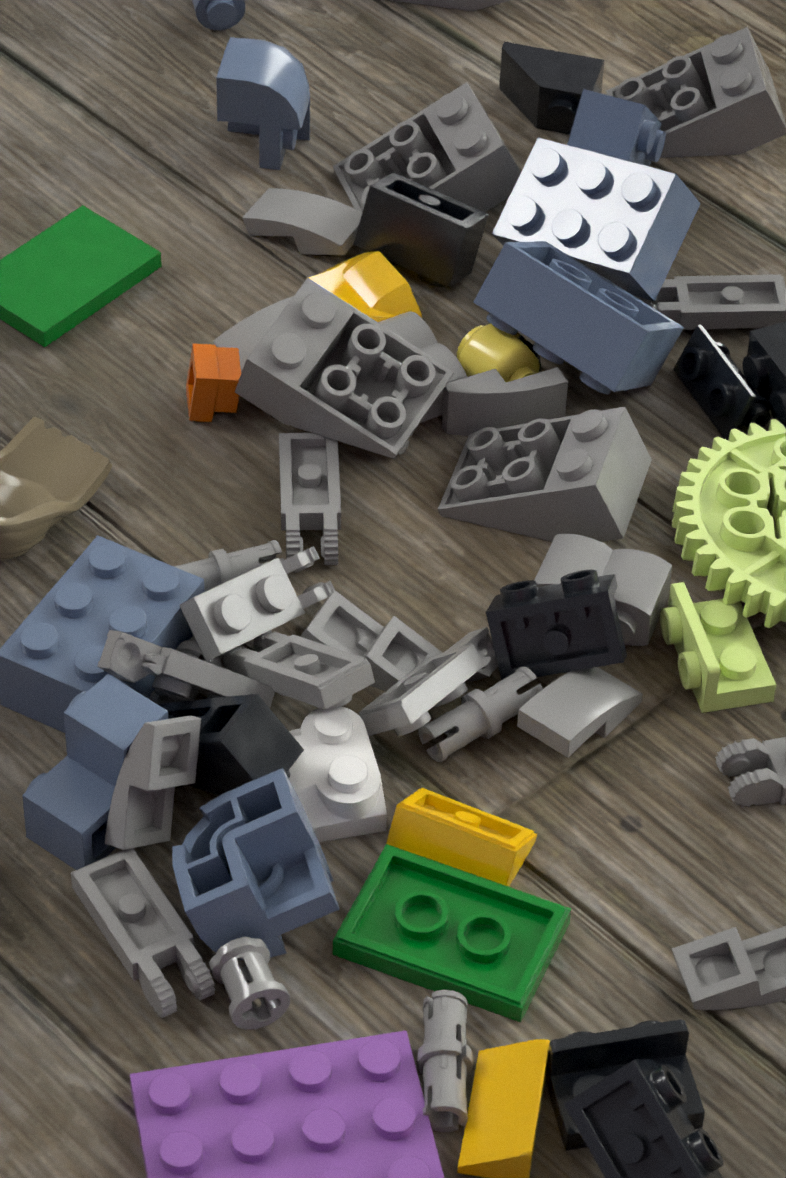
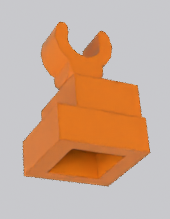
(212, 381)

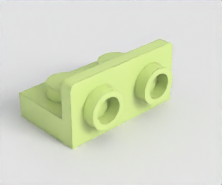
(716, 652)

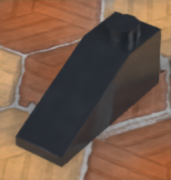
(236, 741)

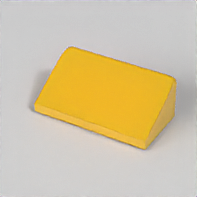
(460, 836)
(504, 1110)

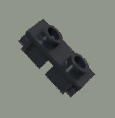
(719, 384)

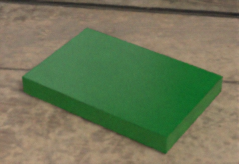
(70, 274)
(452, 932)

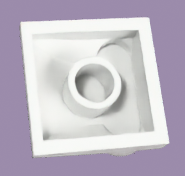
(338, 776)

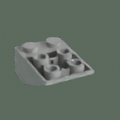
(711, 99)
(441, 147)
(341, 374)
(551, 476)

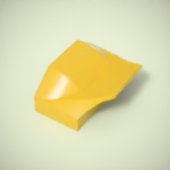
(370, 286)

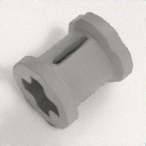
(272, 994)

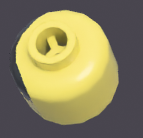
(492, 348)

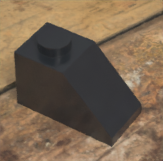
(547, 83)

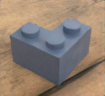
(617, 129)
(72, 802)

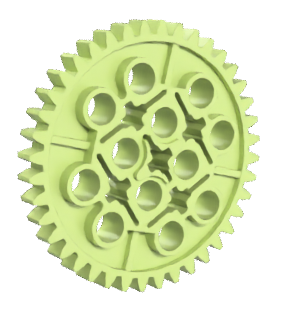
(735, 519)

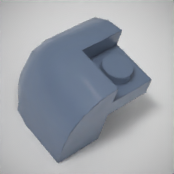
(264, 94)
(253, 866)

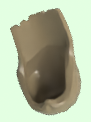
(43, 483)

